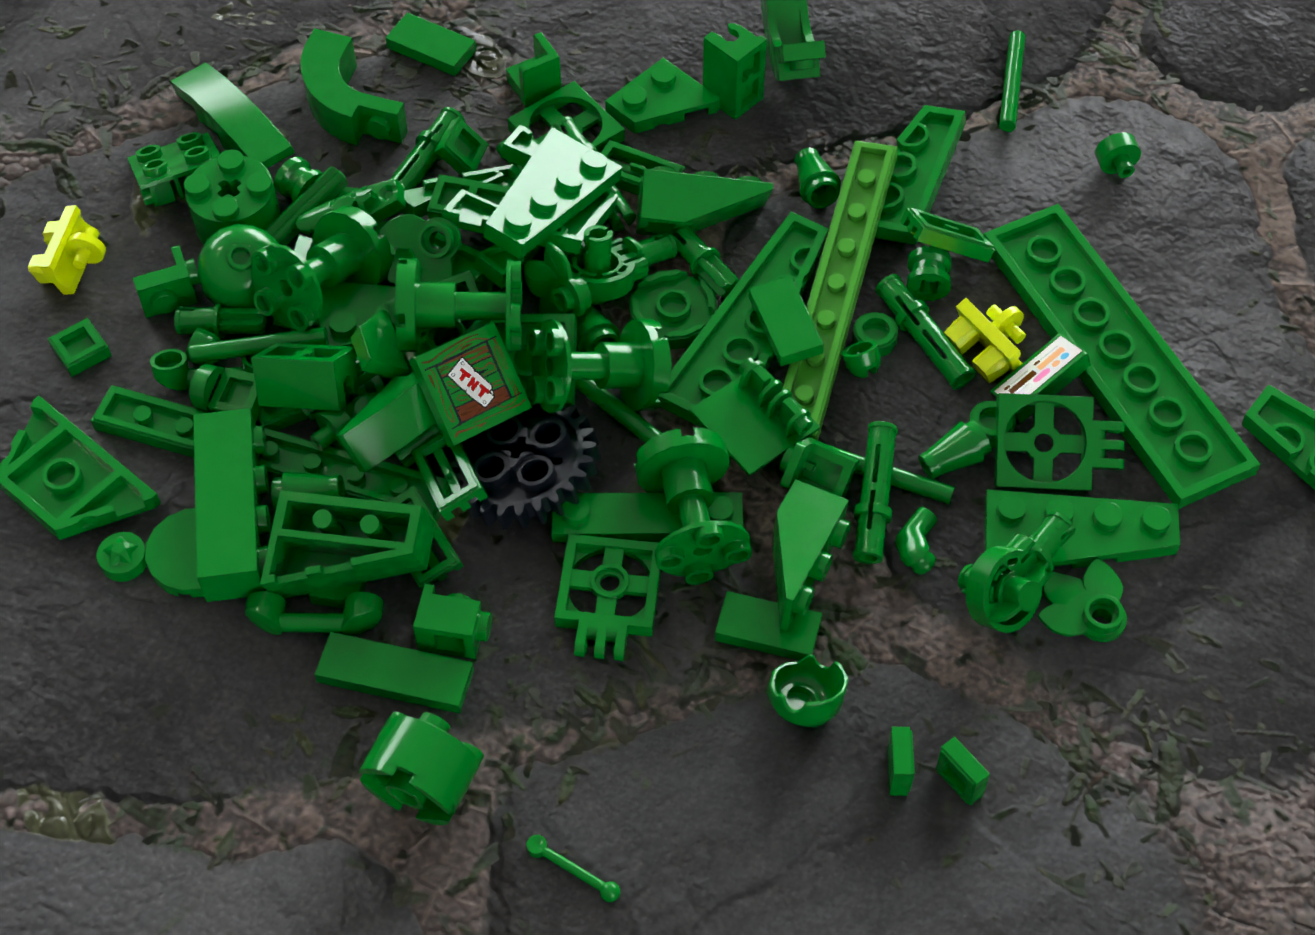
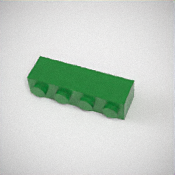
(229, 503)

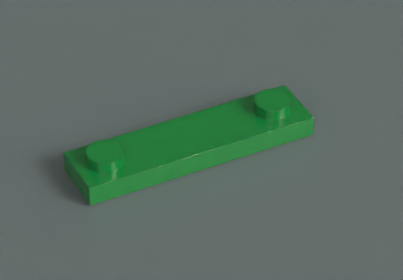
(634, 515)

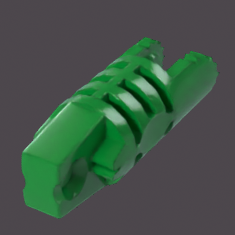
(377, 200)

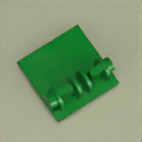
(158, 165)
(755, 417)

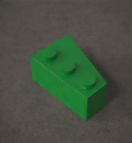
(342, 542)

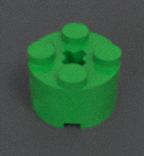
(230, 193)
(420, 766)

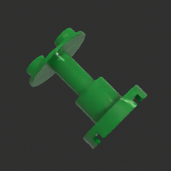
(343, 252)
(440, 305)
(634, 365)
(685, 473)

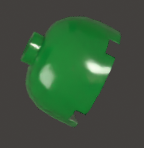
(227, 265)

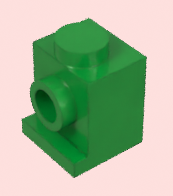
(450, 624)

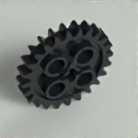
(531, 465)

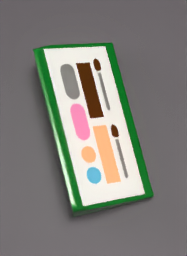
(1045, 372)

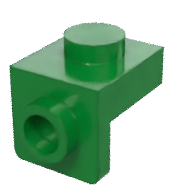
(169, 287)
(818, 466)

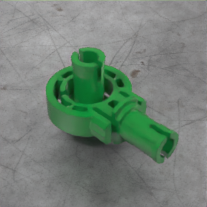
(617, 264)
(1020, 588)

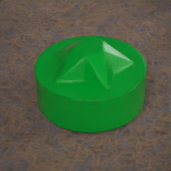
(122, 556)

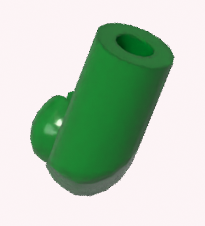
(912, 542)

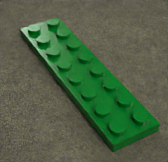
(1132, 367)

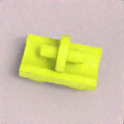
(69, 249)
(1000, 352)

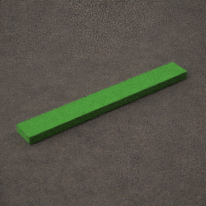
(842, 272)

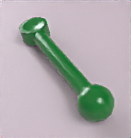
(538, 847)

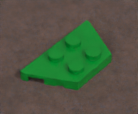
(68, 477)

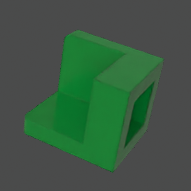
(536, 76)

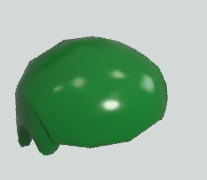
(807, 691)

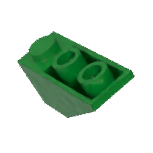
(694, 200)
(802, 540)

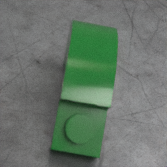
(790, 40)
(342, 111)

